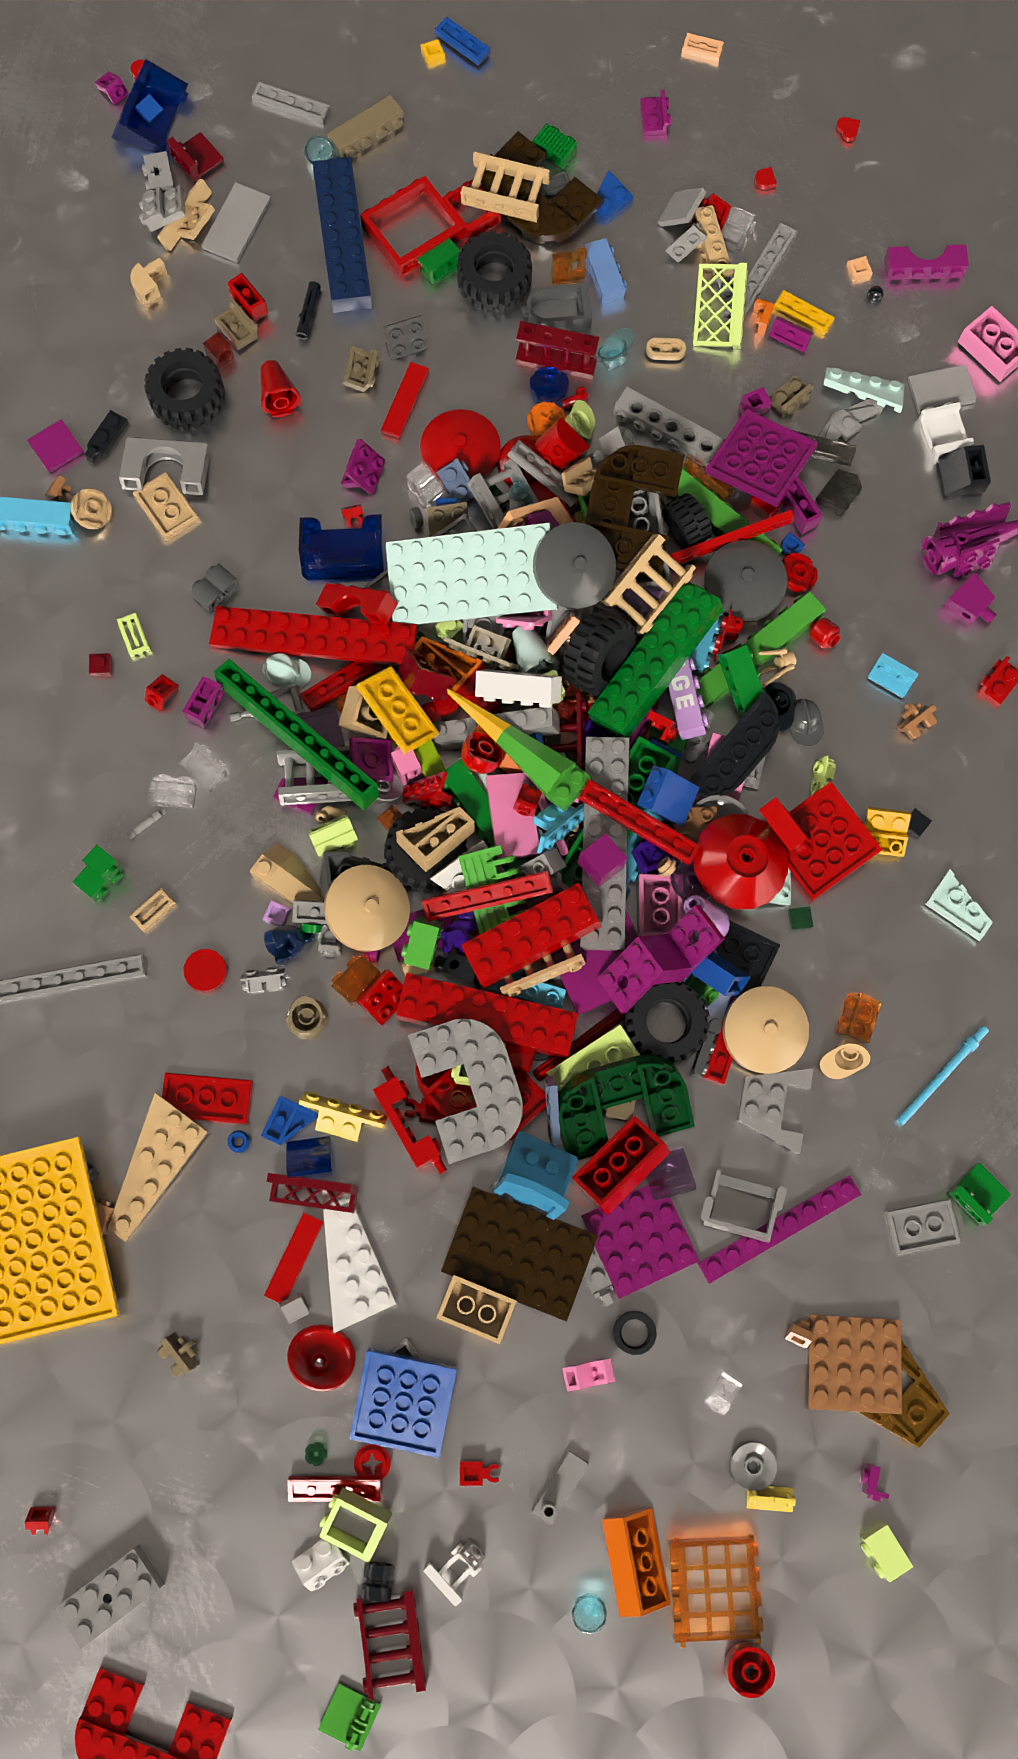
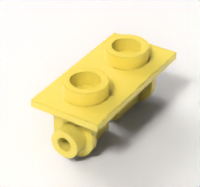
(772, 1498)

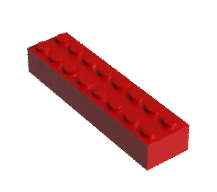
(514, 1020)

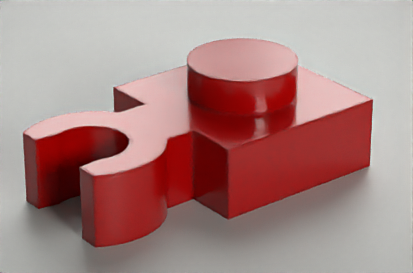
(425, 1111)
(473, 1473)

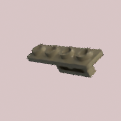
(486, 644)

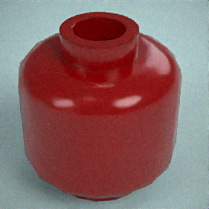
(825, 633)

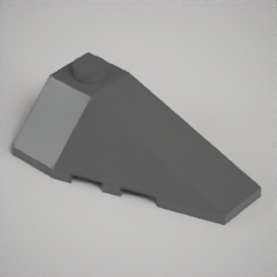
(337, 862)

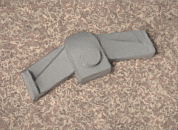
(846, 422)

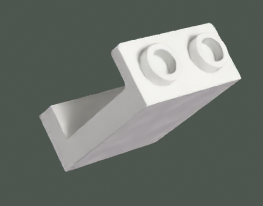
(943, 430)

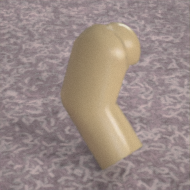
(329, 812)

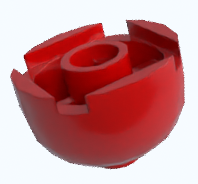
(481, 753)

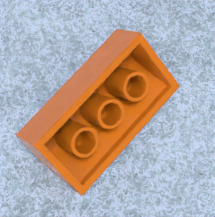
(636, 1563)

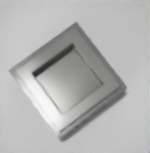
(294, 1308)

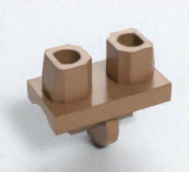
(924, 714)

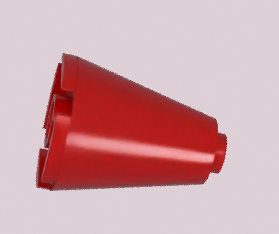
(277, 390)

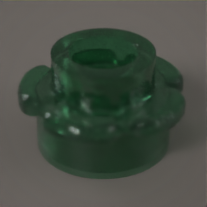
(315, 1460)

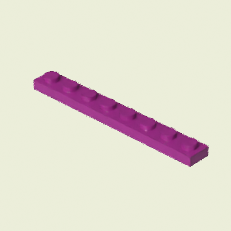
(784, 1227)

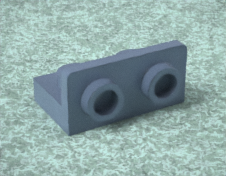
(456, 480)

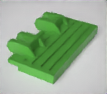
(481, 869)

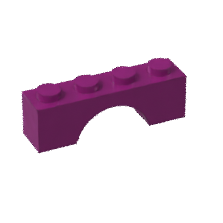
(903, 264)

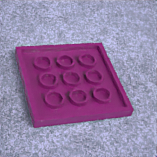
(761, 457)
(640, 1241)

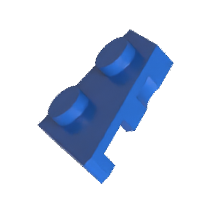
(615, 197)
(287, 1120)

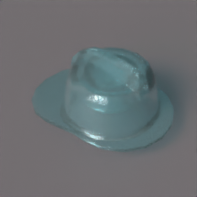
(614, 350)

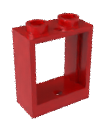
(481, 224)
(785, 826)

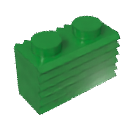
(556, 145)

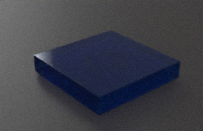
(308, 1156)

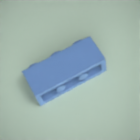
(605, 271)

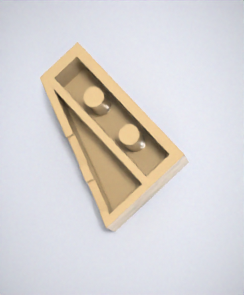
(436, 838)

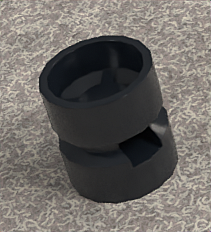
(377, 1590)

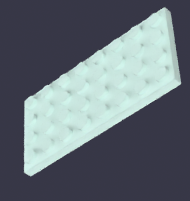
(466, 575)

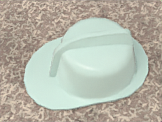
(286, 670)

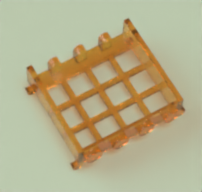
(680, 1593)

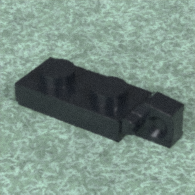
(105, 436)

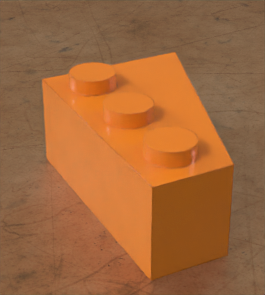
(439, 655)

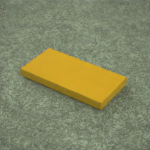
(397, 710)

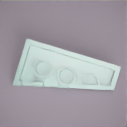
(866, 387)

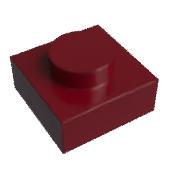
(100, 664)

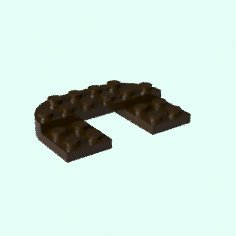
(557, 218)
(613, 493)

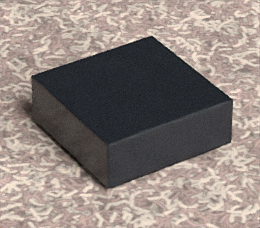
(918, 823)

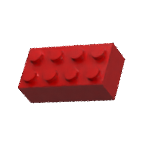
(621, 1165)

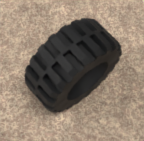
(494, 249)
(179, 366)
(598, 651)
(399, 862)
(694, 1015)

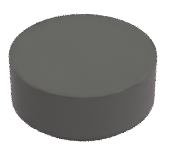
(416, 517)

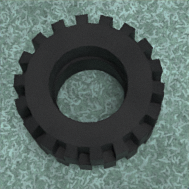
(687, 521)

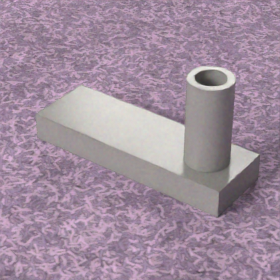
(560, 1488)

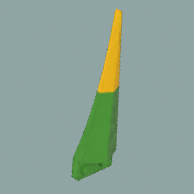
(550, 771)

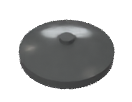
(574, 565)
(746, 579)

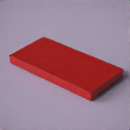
(209, 1097)

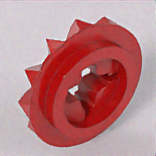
(379, 1454)

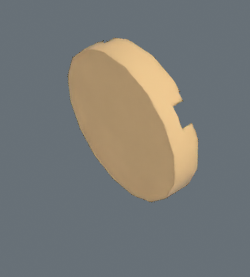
(91, 508)

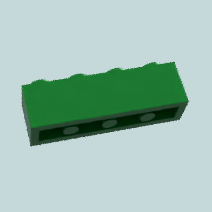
(741, 677)

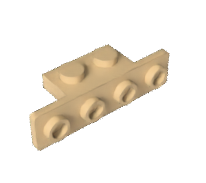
(196, 215)
(713, 248)

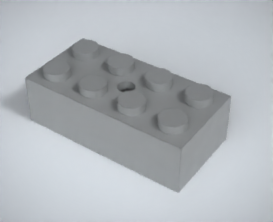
(129, 1584)

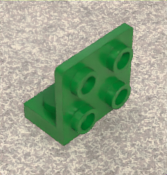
(979, 1194)

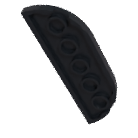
(739, 750)

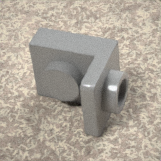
(329, 944)

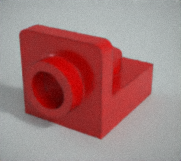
(160, 691)
(527, 800)

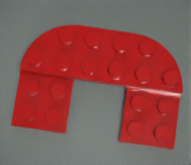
(454, 1098)
(108, 1713)

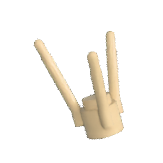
(785, 660)

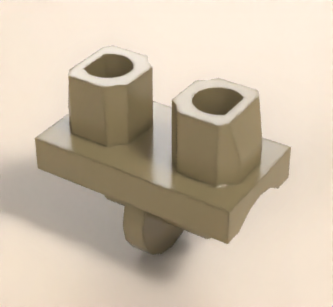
(180, 1351)

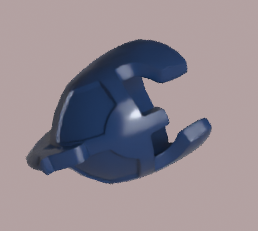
(286, 942)

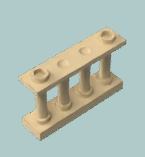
(501, 204)
(641, 564)
(572, 964)

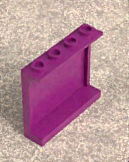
(583, 985)

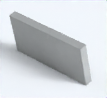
(236, 222)

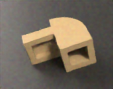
(144, 280)

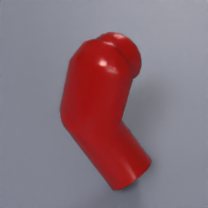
(581, 394)

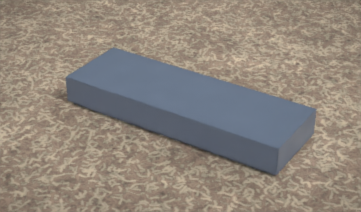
(552, 1111)

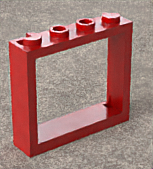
(402, 196)

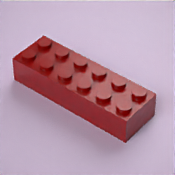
(531, 935)

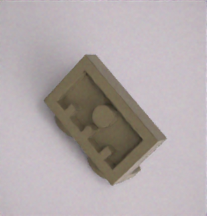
(790, 396)

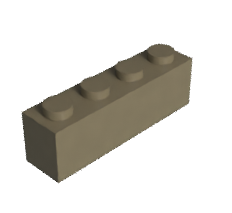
(366, 127)

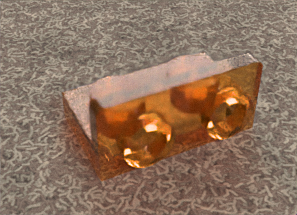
(859, 1017)

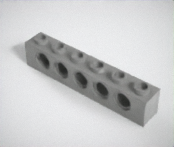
(667, 419)

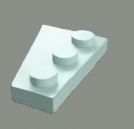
(958, 907)

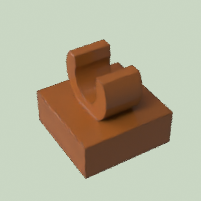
(388, 817)

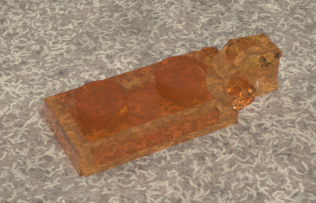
(721, 488)

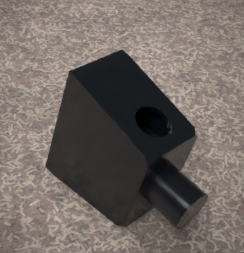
(463, 974)

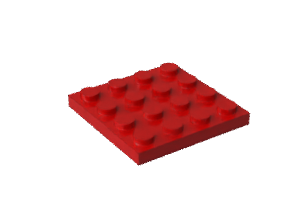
(837, 842)

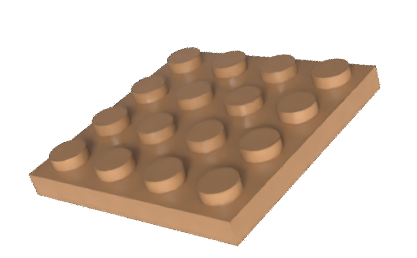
(855, 1364)

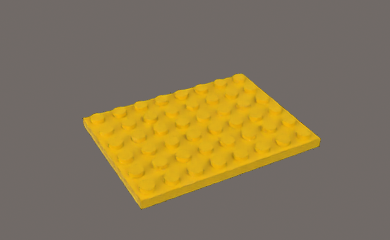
(50, 1244)

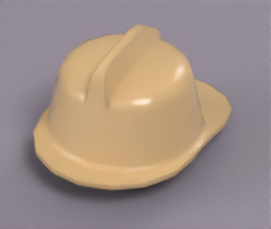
(845, 1059)

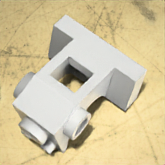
(446, 1579)

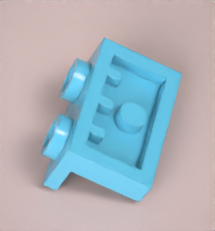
(892, 675)

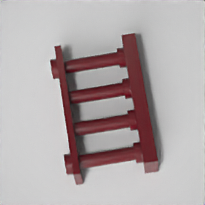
(560, 339)
(581, 707)
(412, 1651)

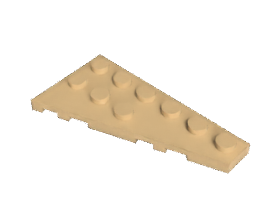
(160, 1154)

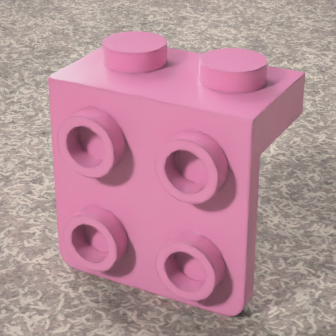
(525, 620)

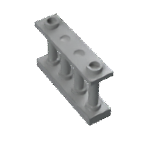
(490, 503)
(310, 793)

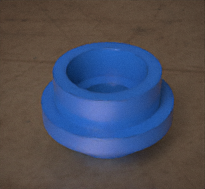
(232, 1138)

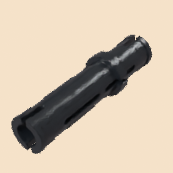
(306, 316)

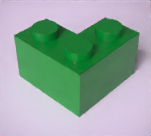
(98, 874)

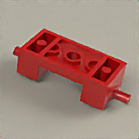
(393, 1094)

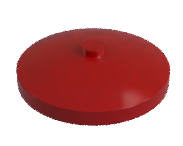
(461, 436)

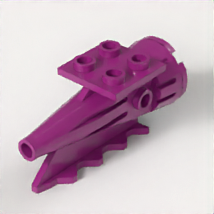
(968, 541)

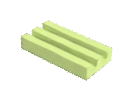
(139, 650)

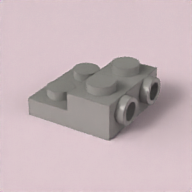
(162, 208)

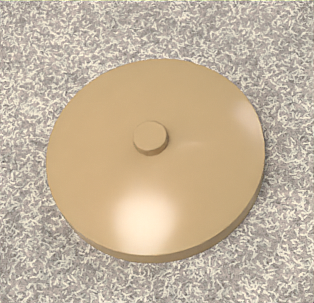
(367, 908)
(765, 1029)

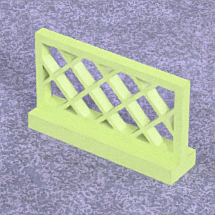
(738, 305)

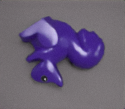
(458, 932)

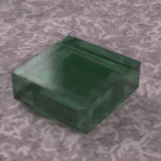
(800, 918)

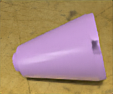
(714, 912)

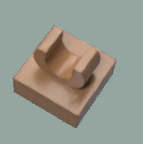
(56, 488)
(799, 1333)

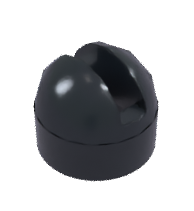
(875, 294)

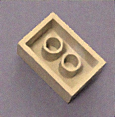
(476, 1309)

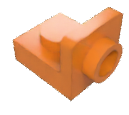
(764, 310)

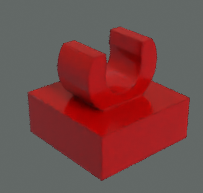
(351, 512)
(39, 1519)

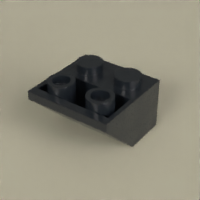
(965, 471)

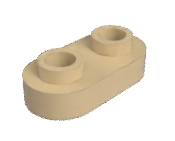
(665, 348)

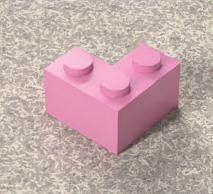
(406, 766)

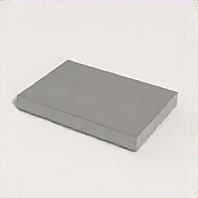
(941, 387)
(922, 1227)

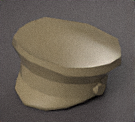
(306, 1017)

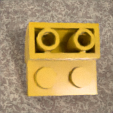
(889, 829)

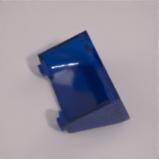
(167, 92)
(341, 552)

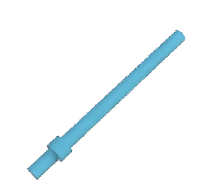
(970, 1044)

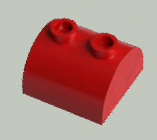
(560, 445)

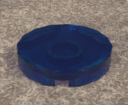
(549, 384)

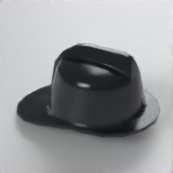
(784, 700)

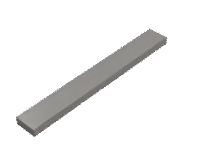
(72, 978)

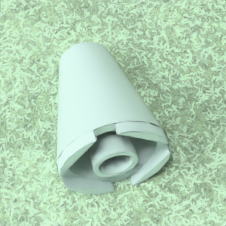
(532, 652)

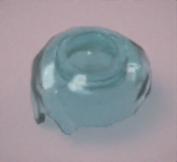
(318, 149)
(589, 1614)

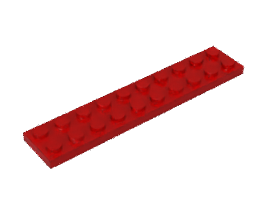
(311, 635)

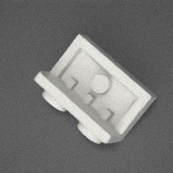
(319, 1564)

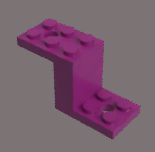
(660, 958)

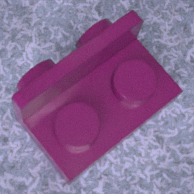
(654, 115)

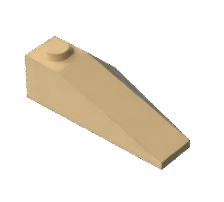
(285, 875)

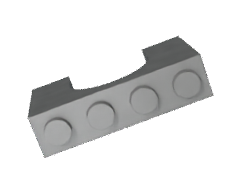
(142, 453)

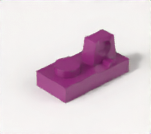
(791, 334)

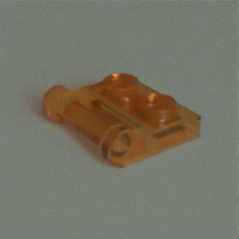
(562, 266)

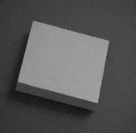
(681, 207)

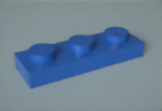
(462, 41)

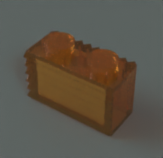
(355, 979)

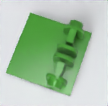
(349, 1717)

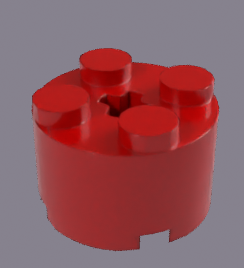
(758, 1680)

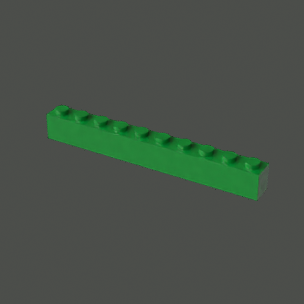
(297, 734)

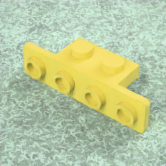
(341, 1118)

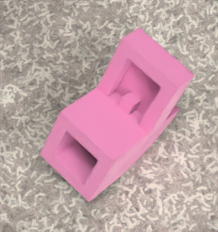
(588, 1374)

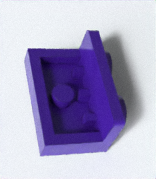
(648, 856)

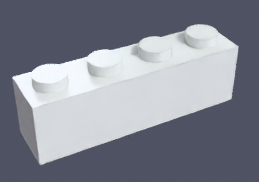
(518, 687)

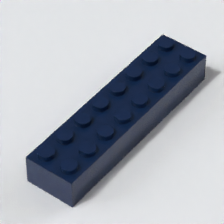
(342, 235)

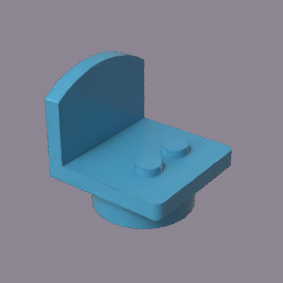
(537, 1174)

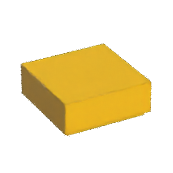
(432, 51)

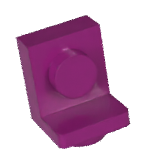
(112, 86)

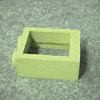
(364, 1509)

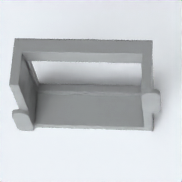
(778, 1196)

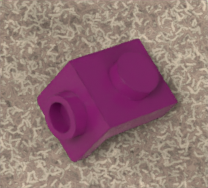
(870, 1478)

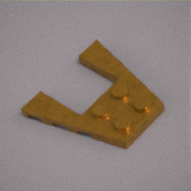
(920, 1407)

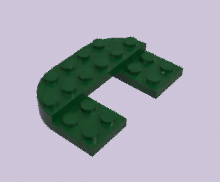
(618, 1083)

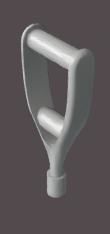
(293, 689)

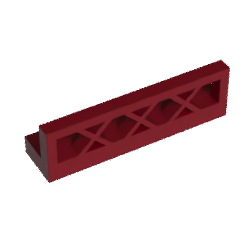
(319, 1185)

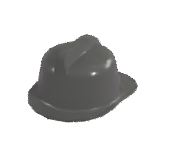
(807, 723)

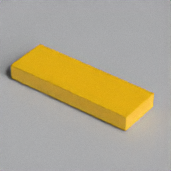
(803, 312)

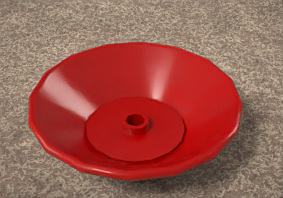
(724, 871)

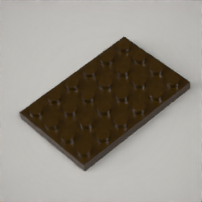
(520, 1253)

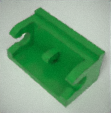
(439, 261)

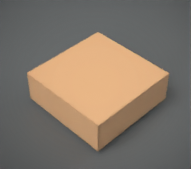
(859, 268)

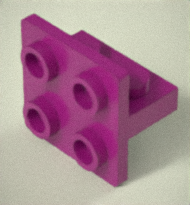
(363, 468)

